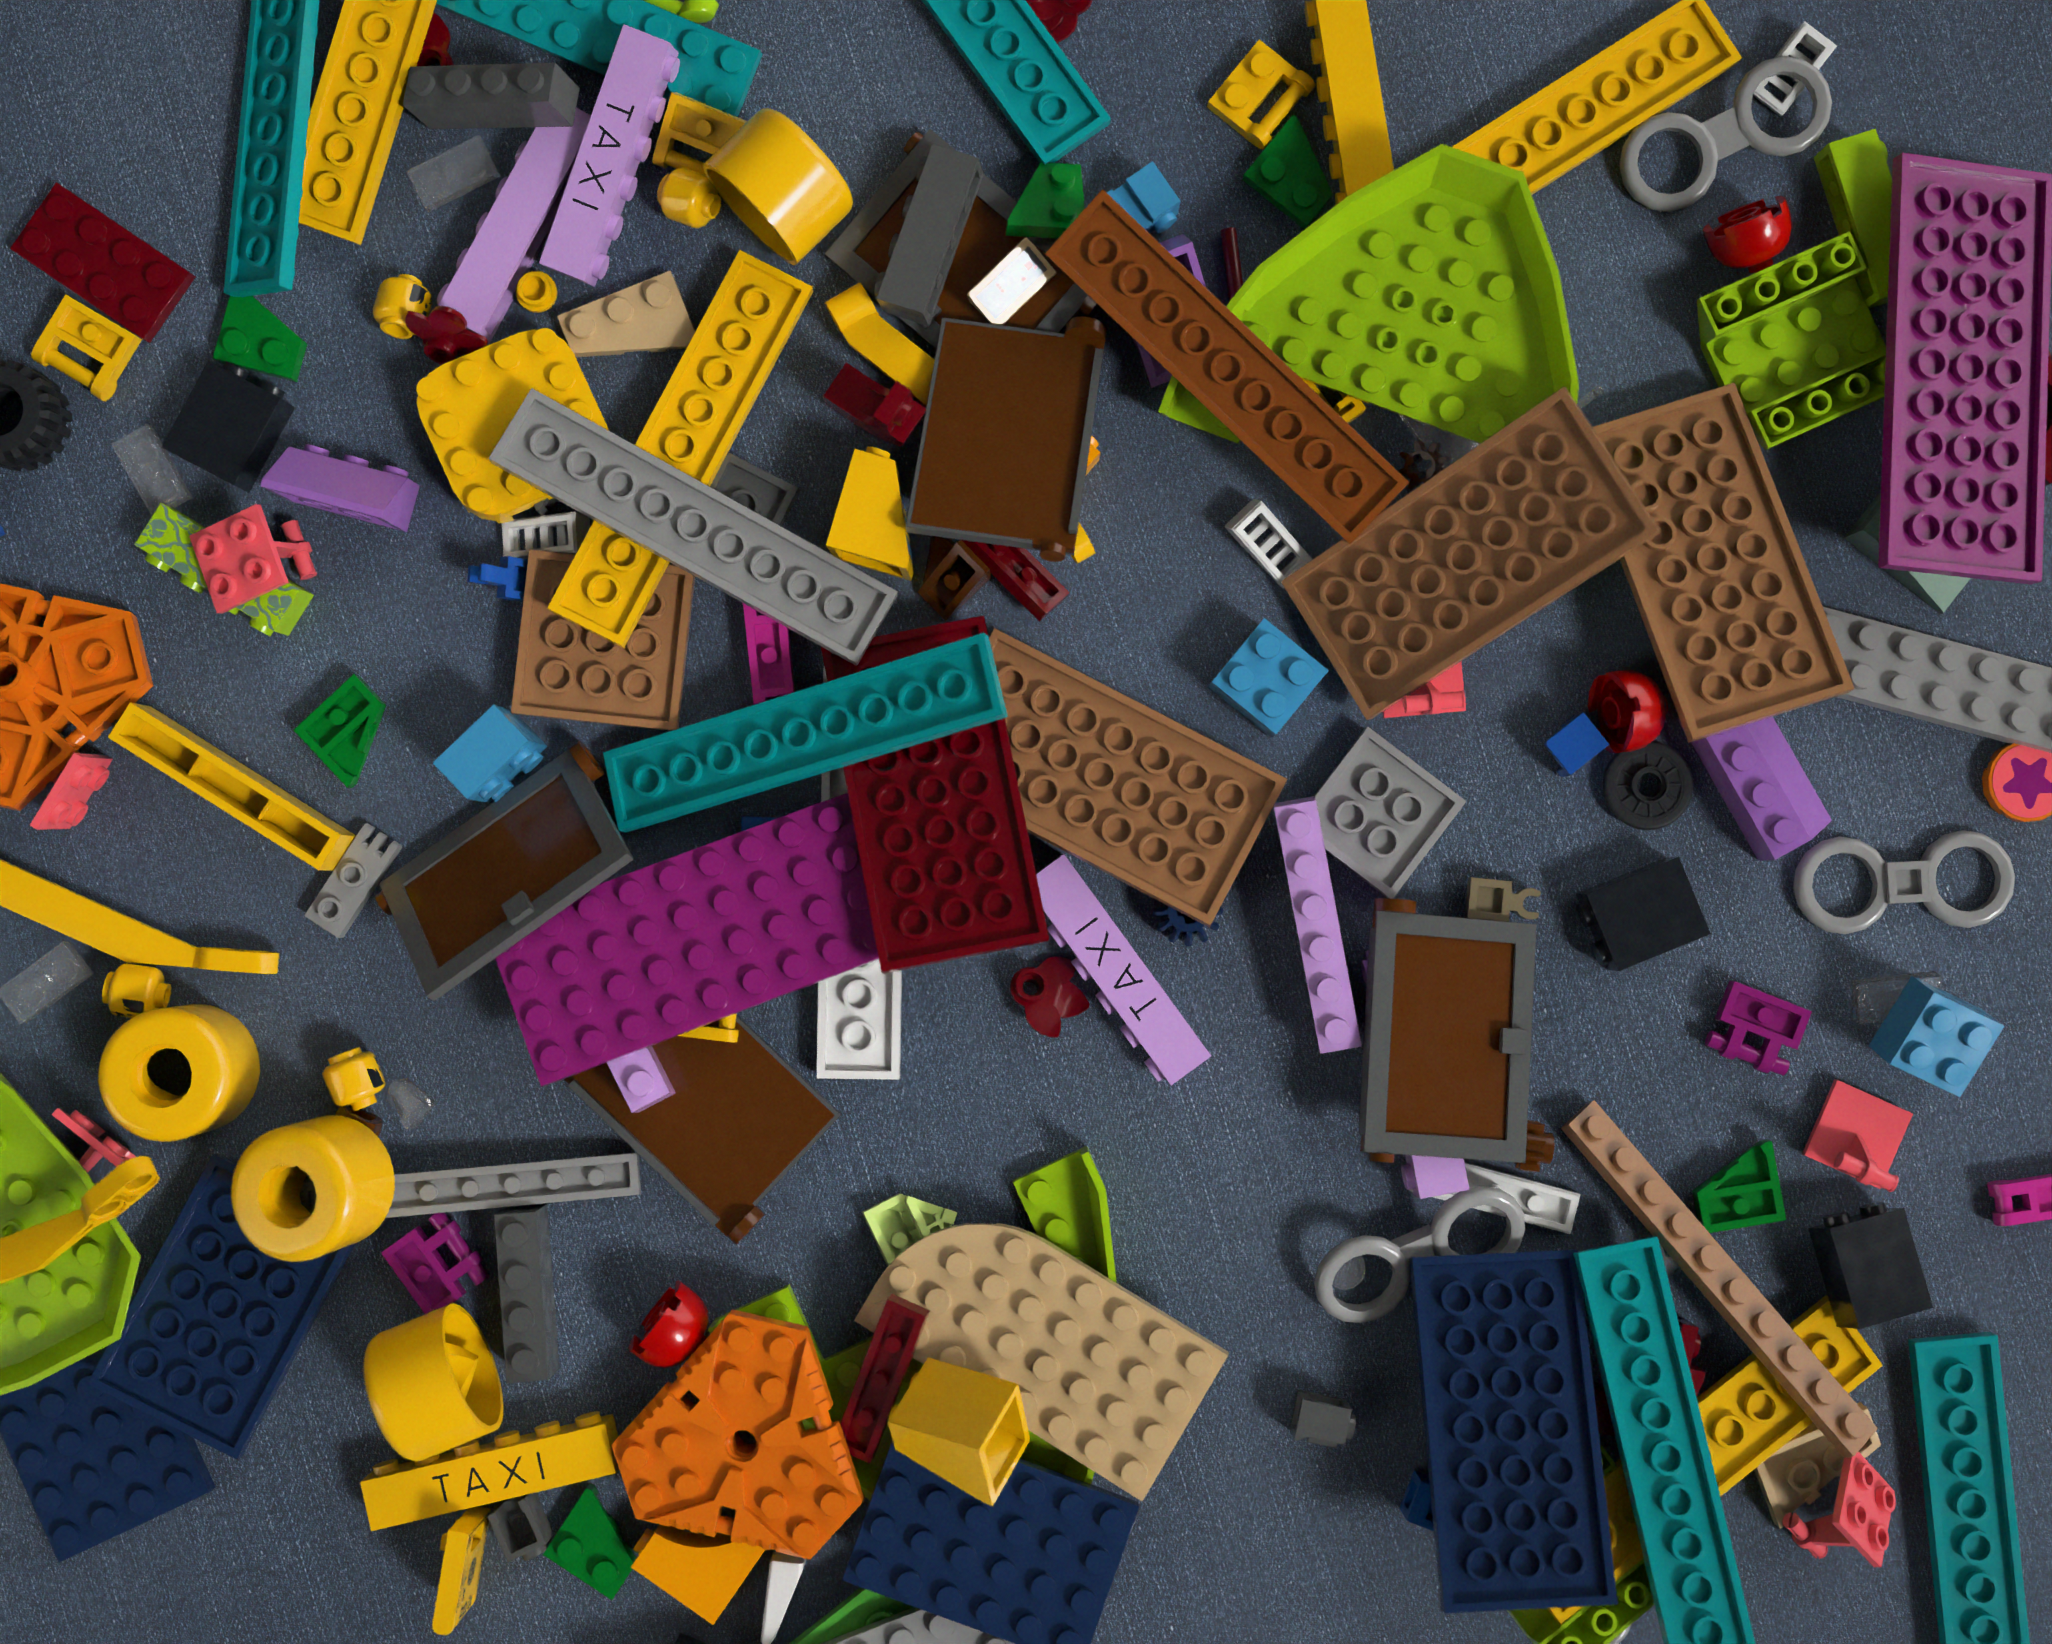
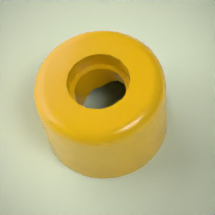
(780, 184)
(221, 1063)
(350, 1181)
(433, 1383)

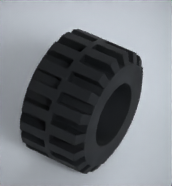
(42, 418)

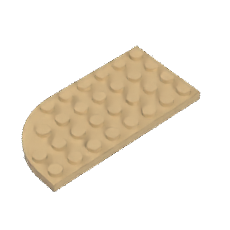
(1090, 1358)

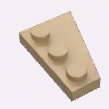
(631, 320)
(1802, 1469)

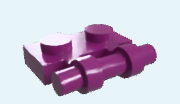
(1764, 1016)
(424, 1269)

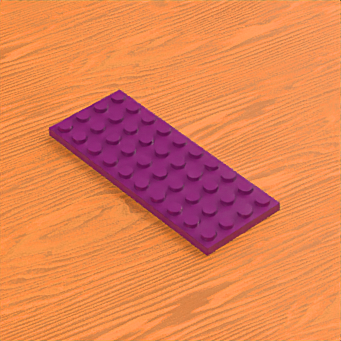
(1966, 370)
(692, 941)

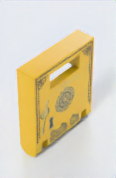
(460, 1568)

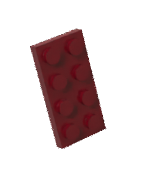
(103, 262)

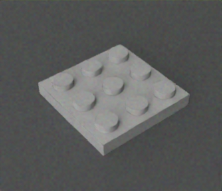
(1382, 812)

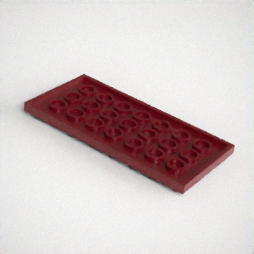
(942, 831)

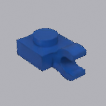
(509, 577)

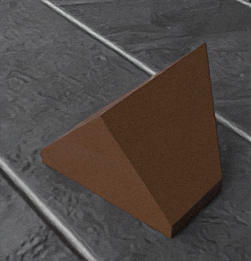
(951, 575)

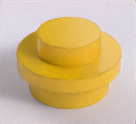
(536, 291)

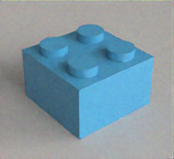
(1268, 678)
(491, 755)
(1936, 1036)

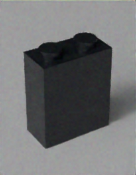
(229, 424)
(1641, 914)
(1870, 1266)

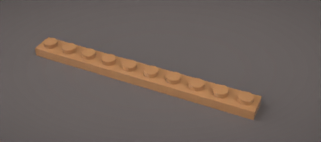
(1720, 1280)

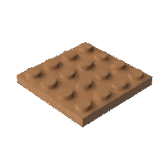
(589, 679)

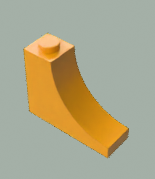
(695, 1567)

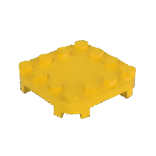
(474, 401)

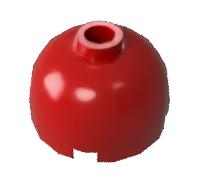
(1750, 235)
(1628, 709)
(672, 1328)

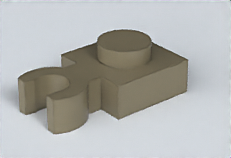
(1494, 900)

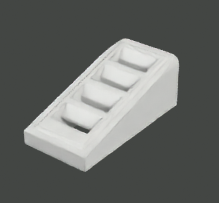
(1812, 40)
(1268, 520)
(570, 533)
(781, 1583)

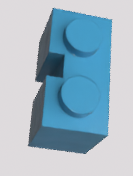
(1148, 199)

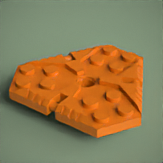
(69, 671)
(689, 1461)

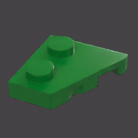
(1290, 175)
(1048, 202)
(258, 340)
(344, 728)
(1742, 1192)
(592, 1546)

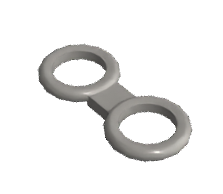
(1726, 133)
(1904, 882)
(1419, 1243)

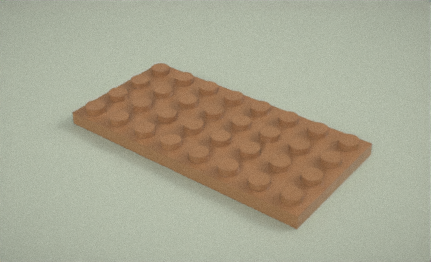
(1470, 554)
(1725, 573)
(1129, 783)

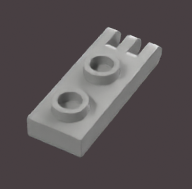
(352, 882)

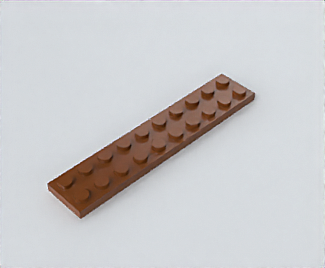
(1226, 367)

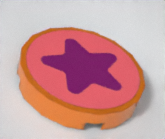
(2019, 783)

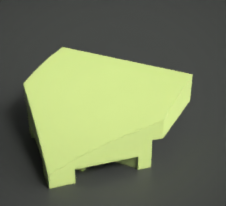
(904, 1221)

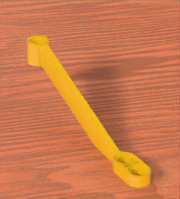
(898, 359)
(115, 931)
(43, 1243)

